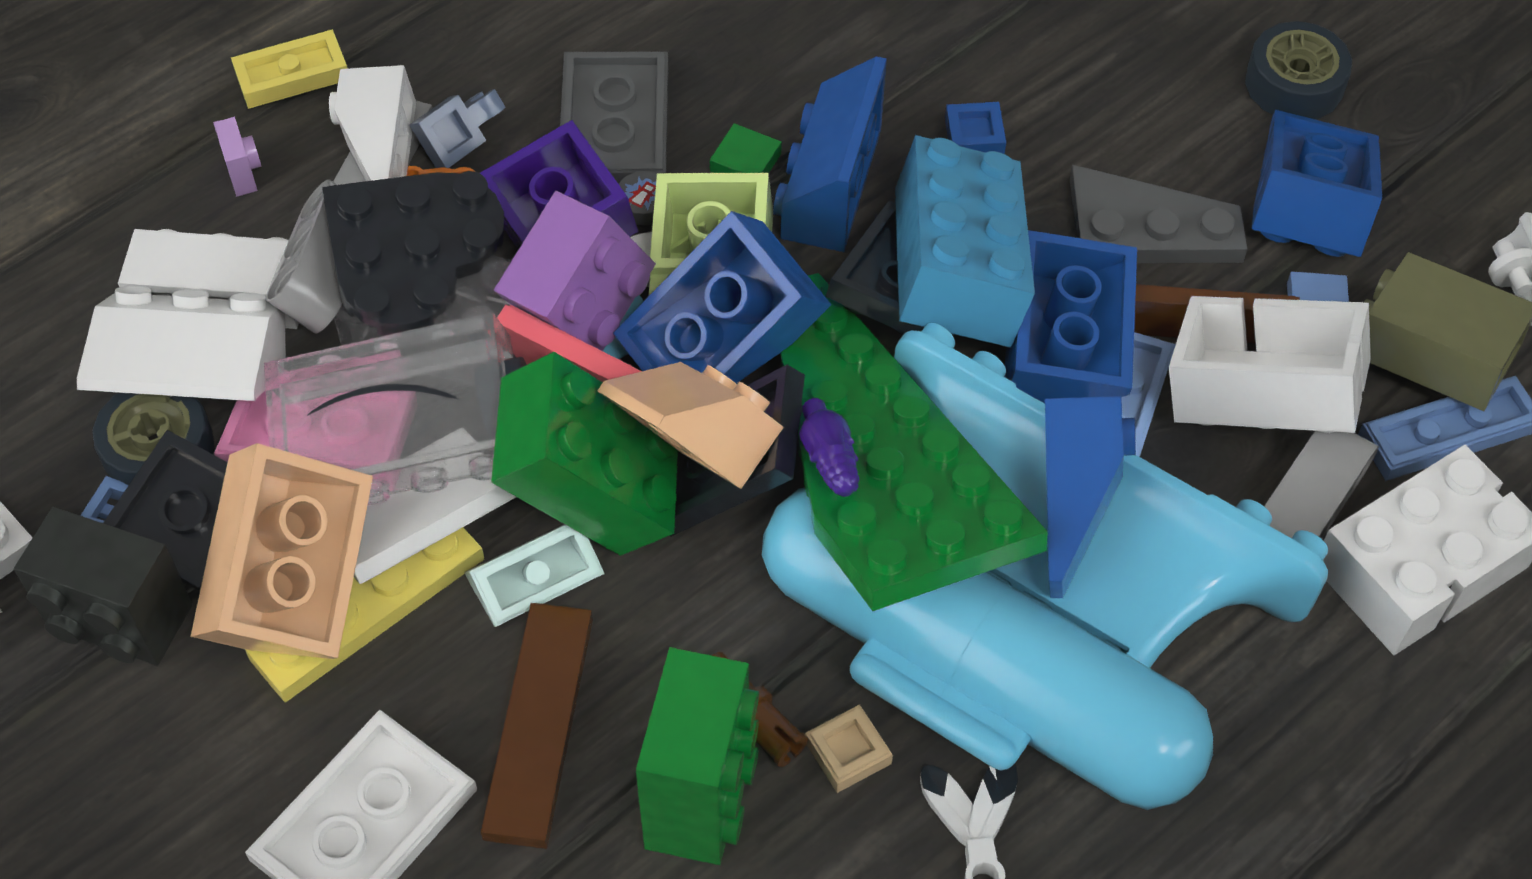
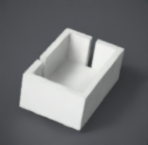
(1301, 377)
(1422, 537)

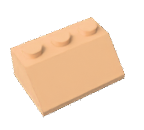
(282, 554)

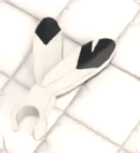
(972, 824)

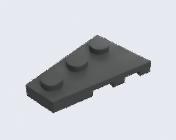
(1155, 219)

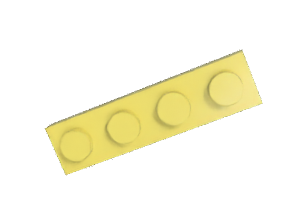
(376, 608)

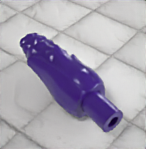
(829, 446)

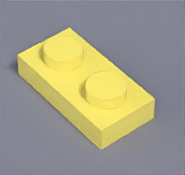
(289, 68)

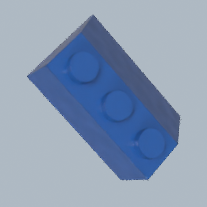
(833, 158)
(1079, 321)

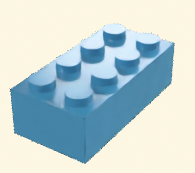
(963, 241)

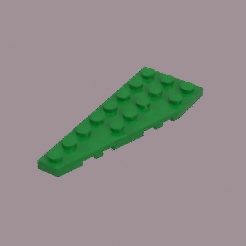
(924, 495)

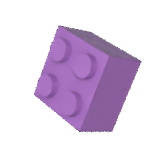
(576, 271)

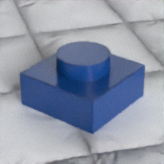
(976, 126)

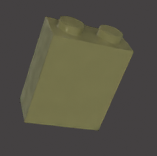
(1446, 329)

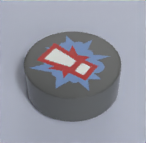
(640, 190)

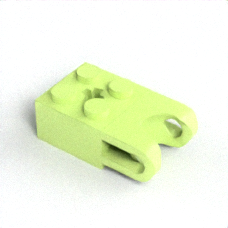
(693, 205)

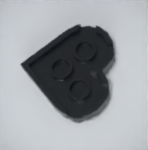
(408, 242)

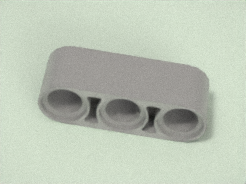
(306, 276)
(1320, 482)

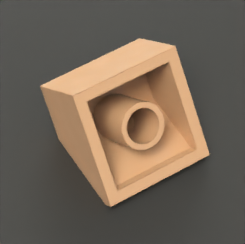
(700, 416)

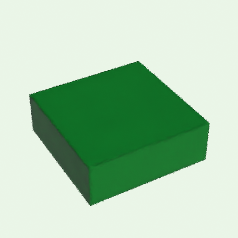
(745, 152)

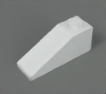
(375, 118)

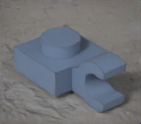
(452, 126)

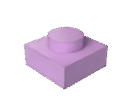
(239, 155)

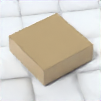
(848, 748)

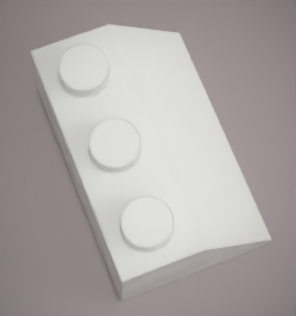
(181, 344)

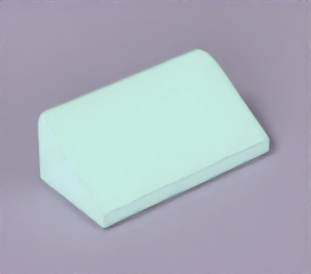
(534, 573)

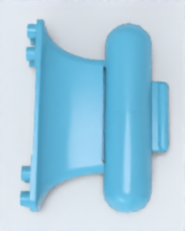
(1071, 674)

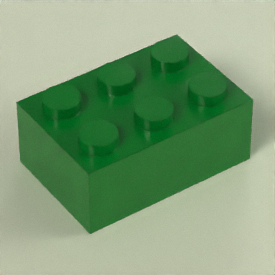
(582, 457)
(697, 756)

